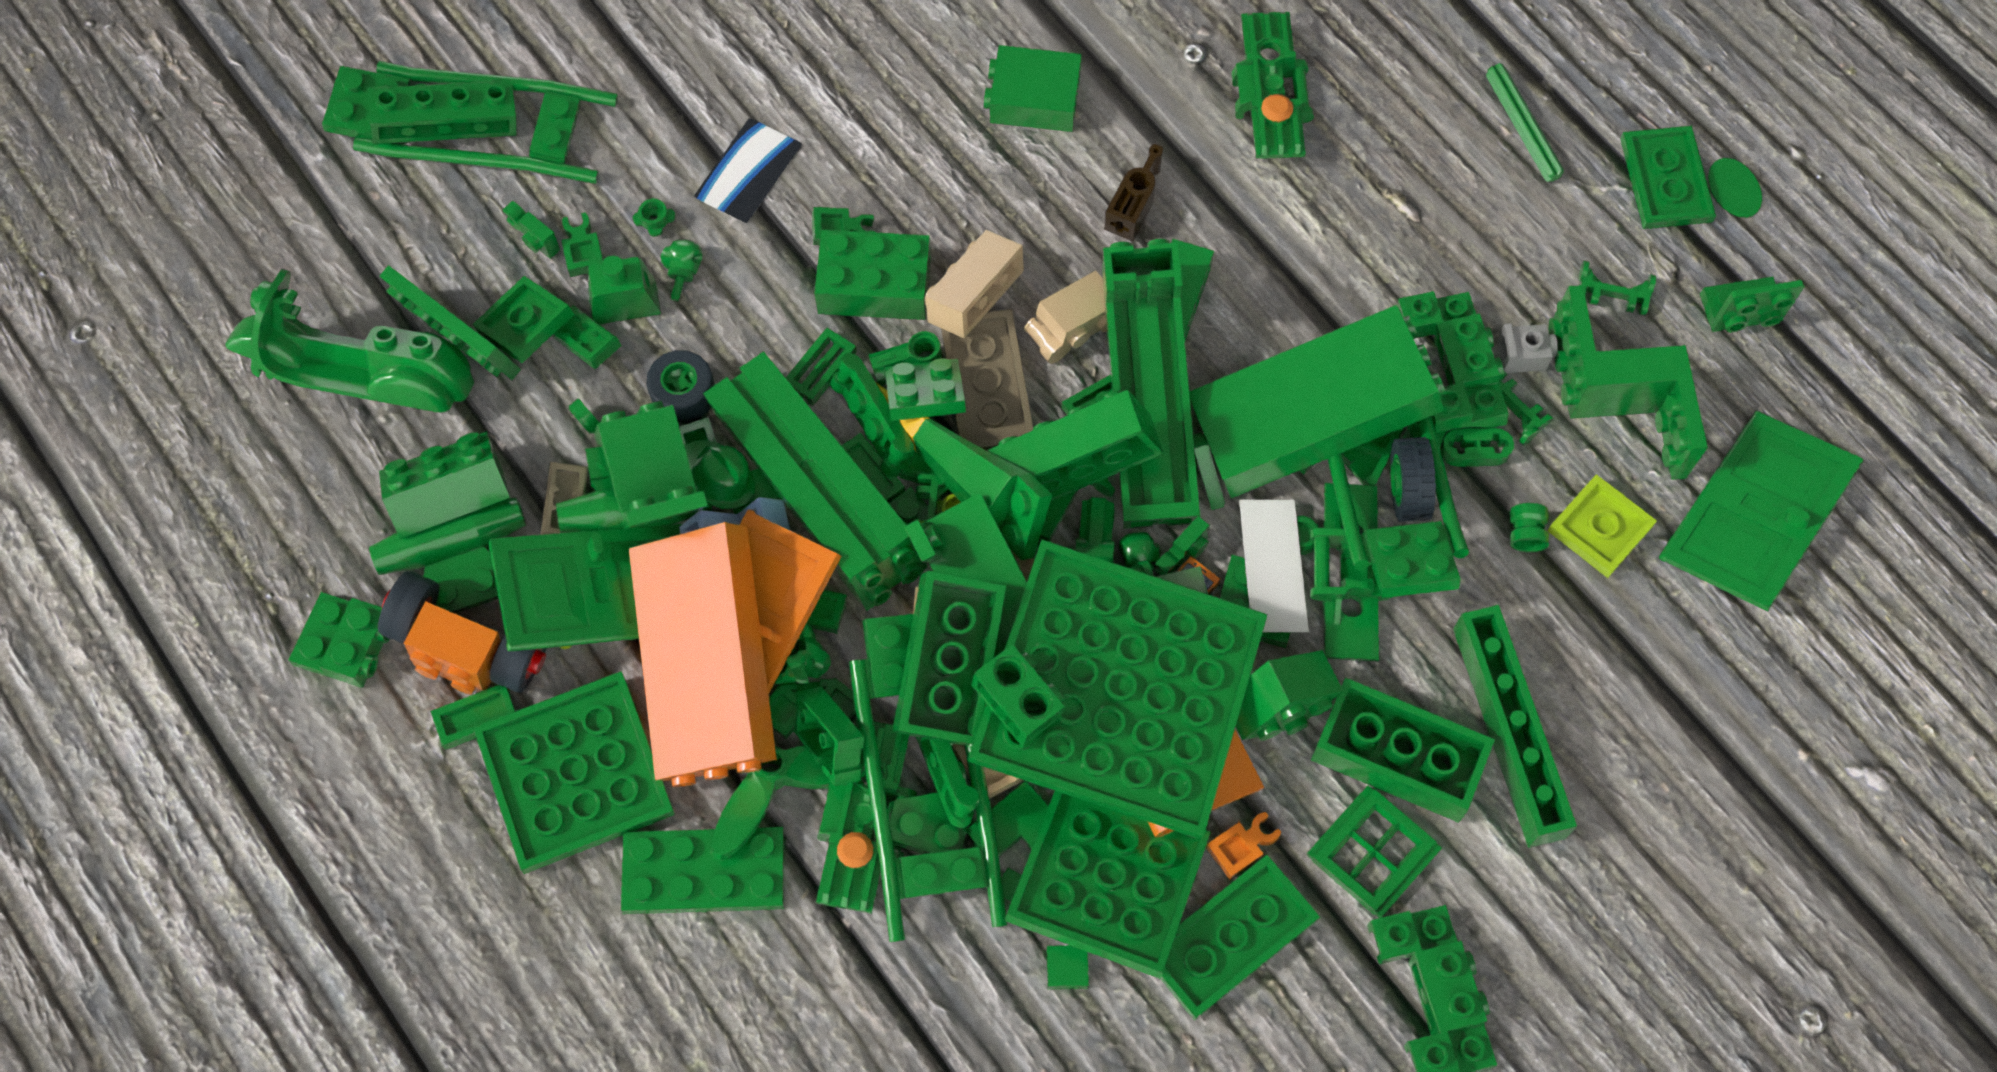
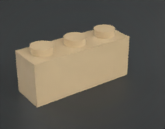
(974, 283)

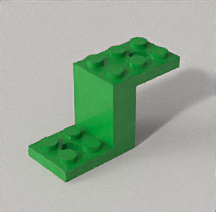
(1628, 383)
(648, 465)

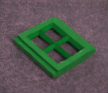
(1346, 827)

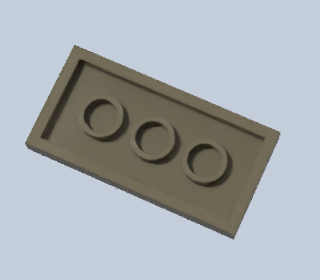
(990, 381)

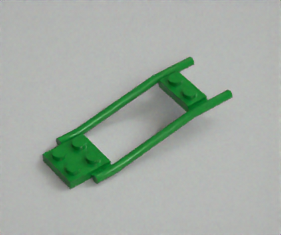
(349, 116)
(1406, 556)
(924, 873)

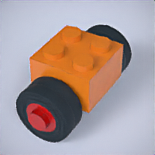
(451, 644)

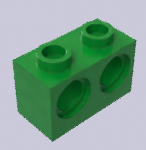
(1008, 699)

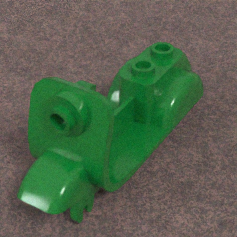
(385, 367)

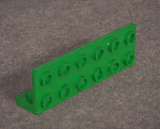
(971, 546)

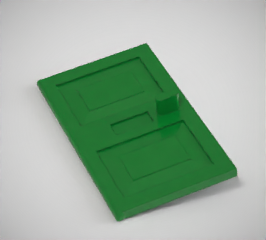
(1761, 510)
(569, 586)

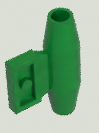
(599, 508)
(453, 554)

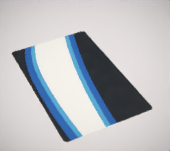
(747, 170)

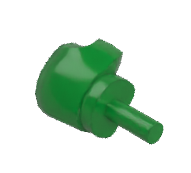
(682, 261)
(1139, 547)

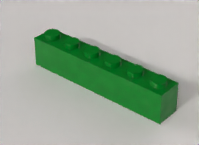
(1515, 726)

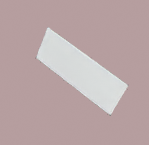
(1274, 563)

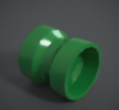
(1529, 527)

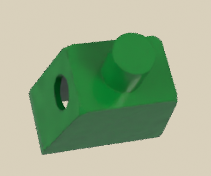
(621, 290)

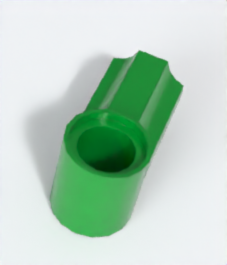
(906, 353)
(1096, 529)

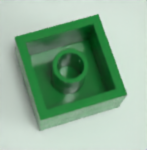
(1286, 695)

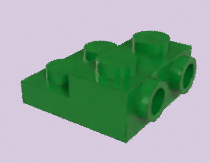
(340, 640)

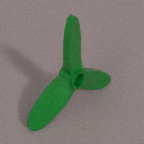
(756, 791)

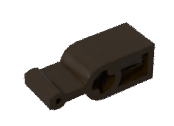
(1134, 197)

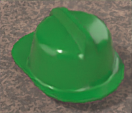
(720, 473)

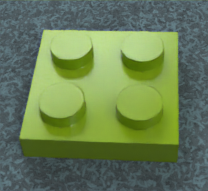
(1602, 526)

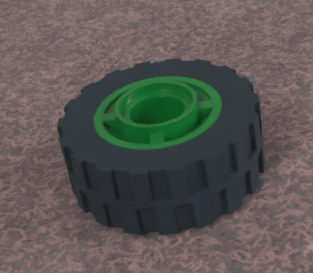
(1412, 479)

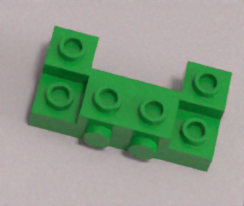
(1466, 358)
(1445, 989)

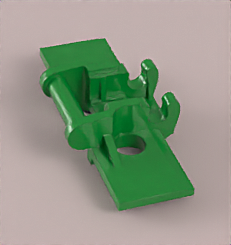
(1344, 635)

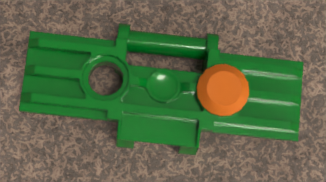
(1260, 83)
(852, 856)

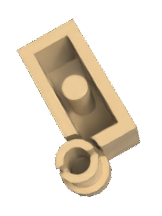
(1069, 317)

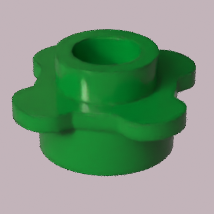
(651, 208)

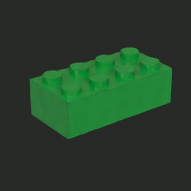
(1085, 444)
(948, 642)
(1403, 750)

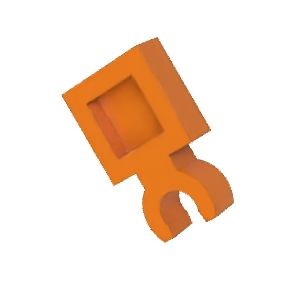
(1239, 848)

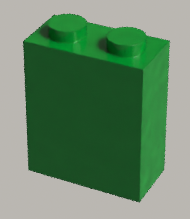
(1033, 88)

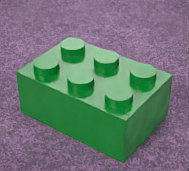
(873, 274)
(442, 484)

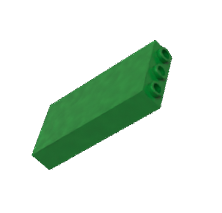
(1317, 400)

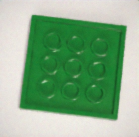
(572, 772)
(1106, 884)

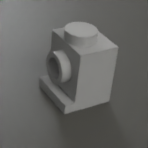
(1526, 348)

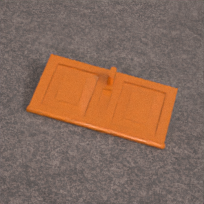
(788, 584)

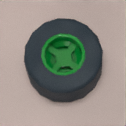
(675, 373)

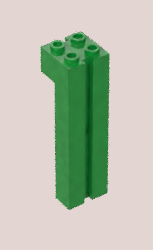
(1151, 362)
(817, 480)

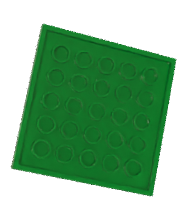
(1145, 687)

